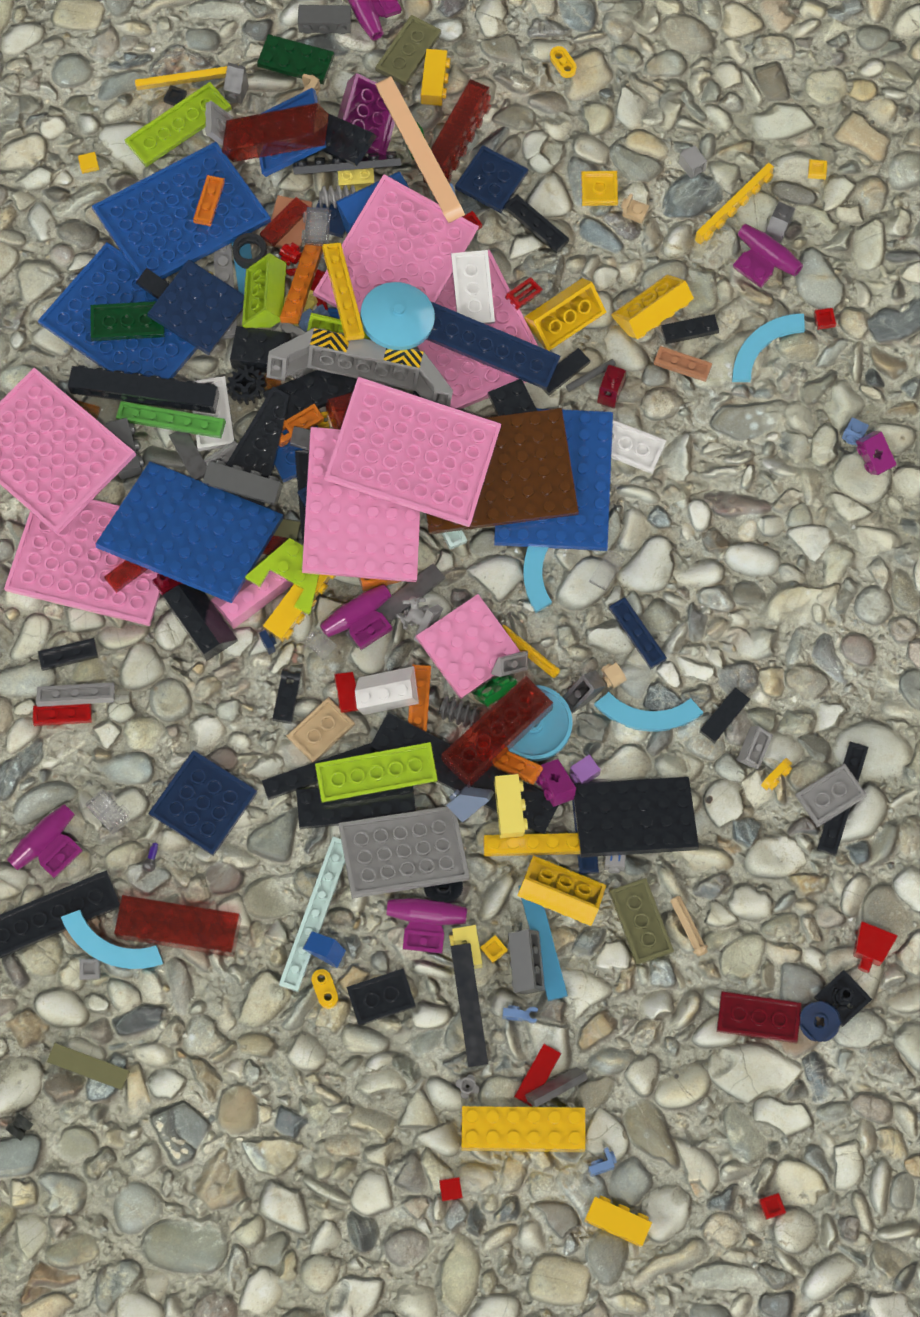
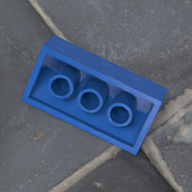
(353, 204)

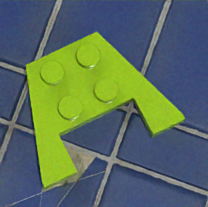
(287, 563)

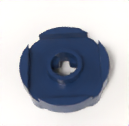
(808, 1021)

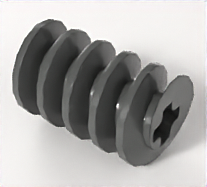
(459, 712)

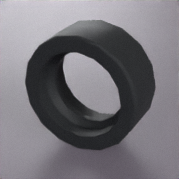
(244, 239)

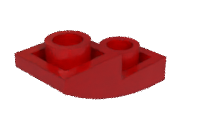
(345, 688)

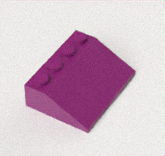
(366, 109)

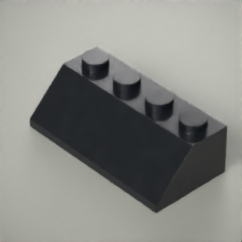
(200, 620)

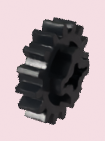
(248, 386)

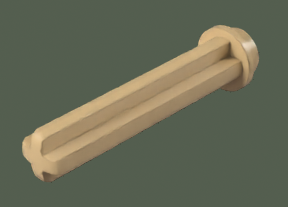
(689, 926)

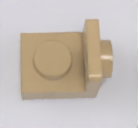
(311, 81)
(633, 209)

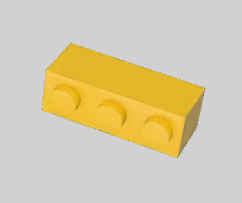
(435, 77)
(618, 1220)

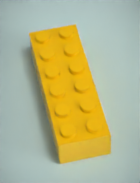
(523, 1129)

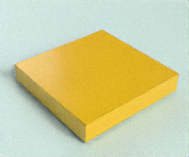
(599, 188)

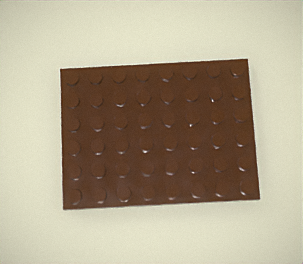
(526, 474)

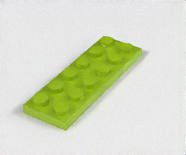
(174, 125)
(376, 772)

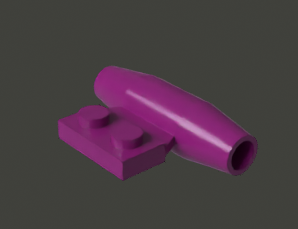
(369, 11)
(764, 256)
(361, 618)
(48, 844)
(425, 922)

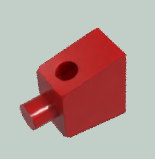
(872, 945)

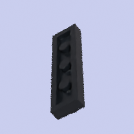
(536, 223)

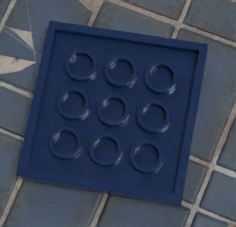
(198, 307)
(203, 803)

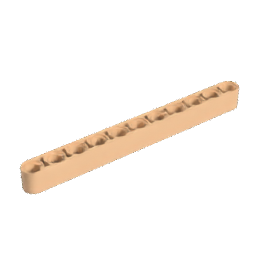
(420, 150)

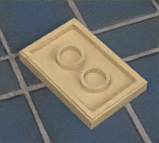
(320, 730)

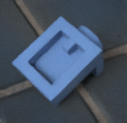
(854, 431)
(599, 1167)

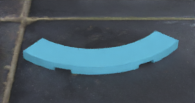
(760, 339)
(533, 578)
(648, 720)
(106, 951)

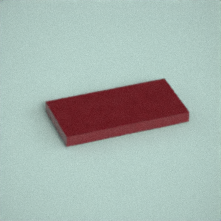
(759, 1017)

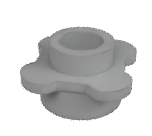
(469, 1080)

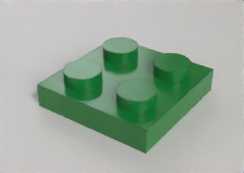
(494, 689)

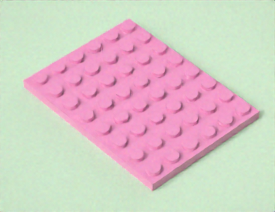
(402, 241)
(468, 377)
(54, 451)
(413, 452)
(352, 530)
(72, 570)

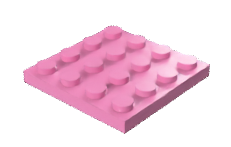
(467, 645)

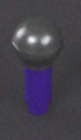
(149, 864)

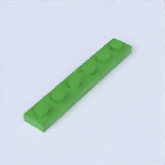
(171, 419)

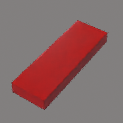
(62, 714)
(538, 1072)

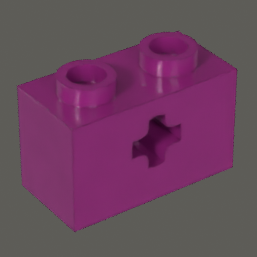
(882, 459)
(556, 783)

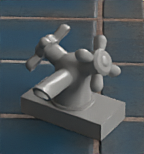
(423, 616)

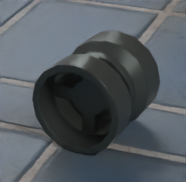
(19, 1126)

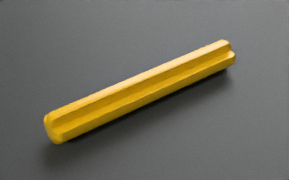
(533, 654)

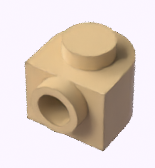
(613, 675)

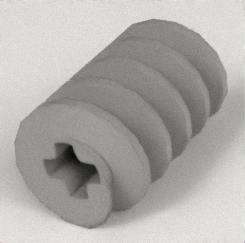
(331, 196)

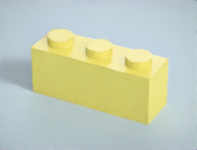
(510, 806)

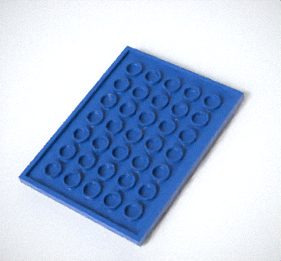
(156, 214)
(112, 281)
(590, 458)
(190, 531)

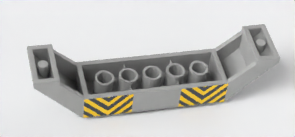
(359, 358)

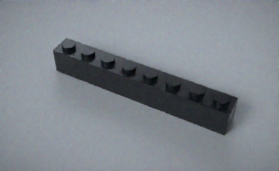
(143, 389)

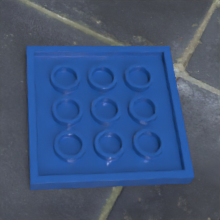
(276, 162)

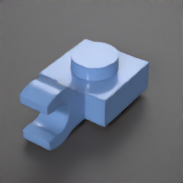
(303, 324)
(515, 1014)

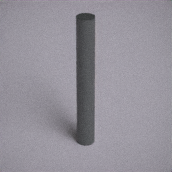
(590, 375)

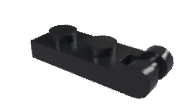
(287, 696)

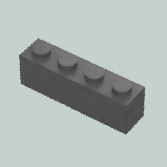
(243, 483)

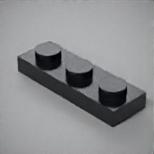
(690, 329)

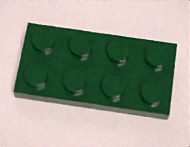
(295, 58)
(123, 322)

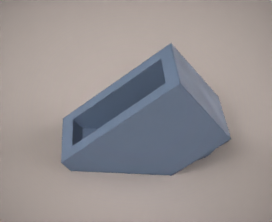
(468, 801)

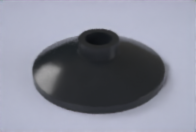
(452, 892)

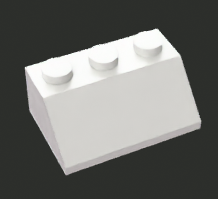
(386, 691)

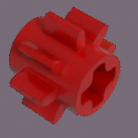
(290, 253)

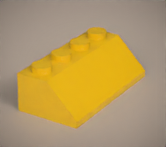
(653, 306)
(565, 314)
(562, 890)

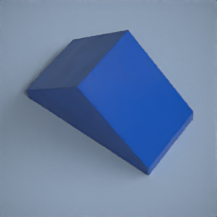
(324, 948)

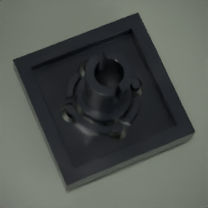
(848, 993)

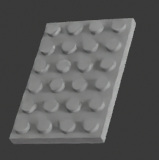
(403, 852)

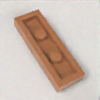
(682, 363)

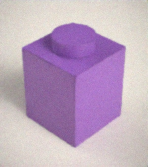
(584, 770)

